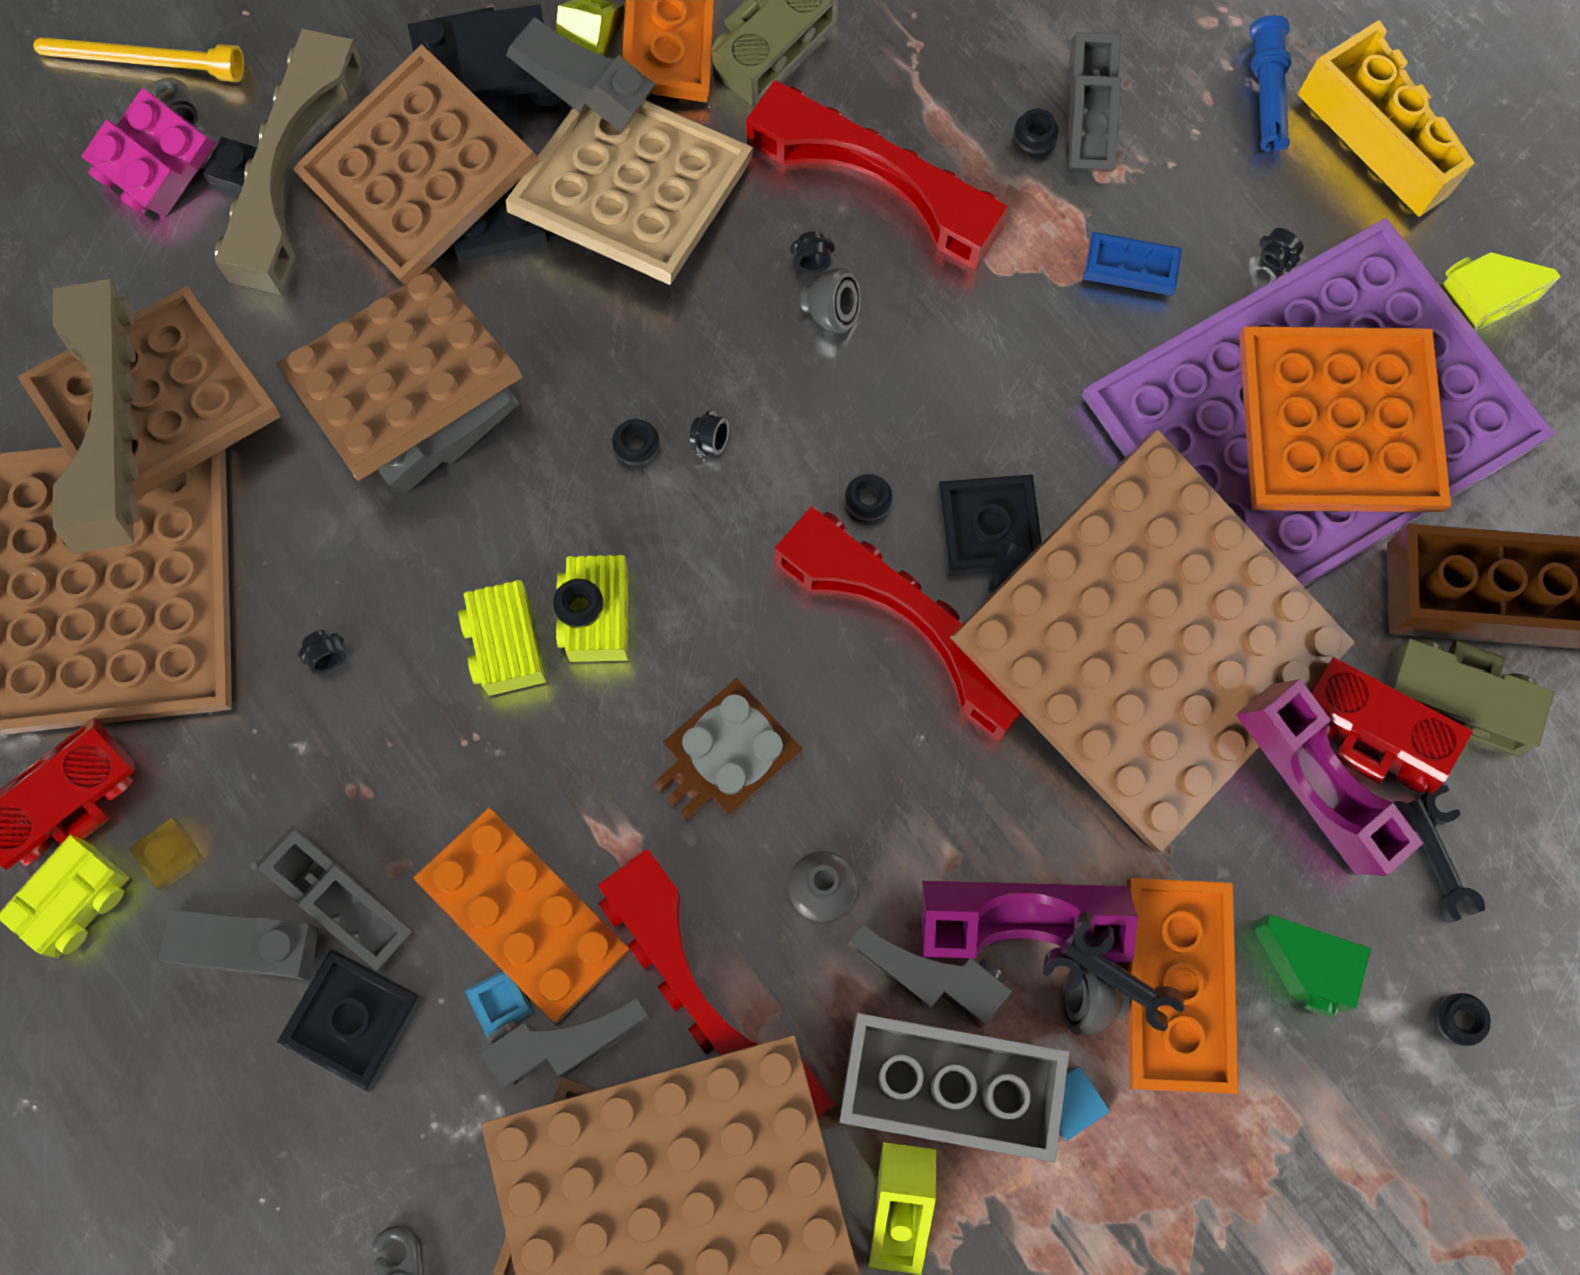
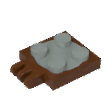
(726, 753)

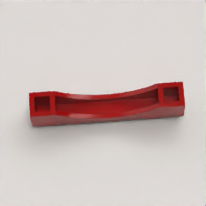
(800, 131)
(831, 561)
(650, 909)

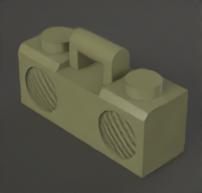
(768, 41)
(1499, 710)

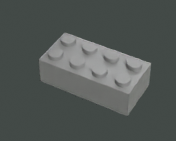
(954, 1087)

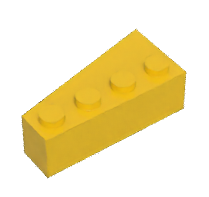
(1387, 119)

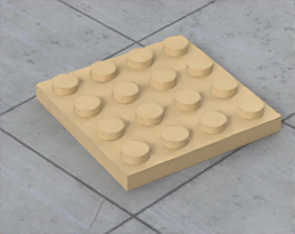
(634, 191)

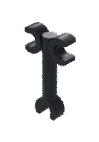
(1423, 818)
(1086, 951)

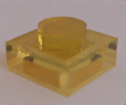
(166, 854)

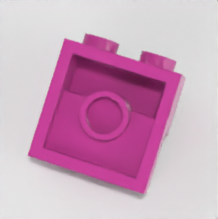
(148, 154)

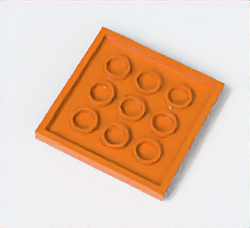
(1343, 419)

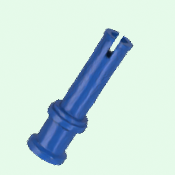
(1270, 66)

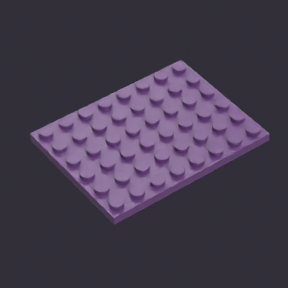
(1371, 280)

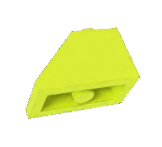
(590, 23)
(1495, 287)
(903, 1208)

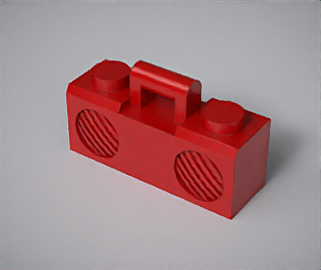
(1389, 725)
(56, 785)

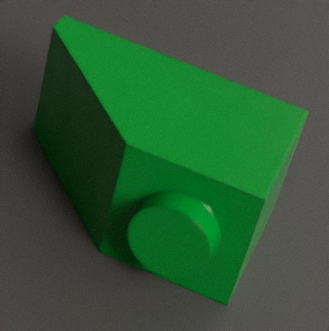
(1314, 964)

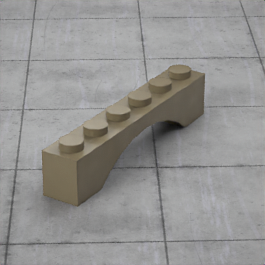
(315, 85)
(95, 493)

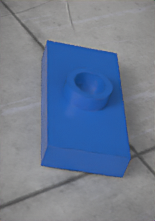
(1132, 263)

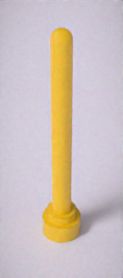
(223, 61)

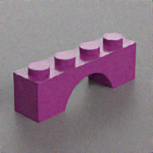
(1358, 823)
(968, 916)

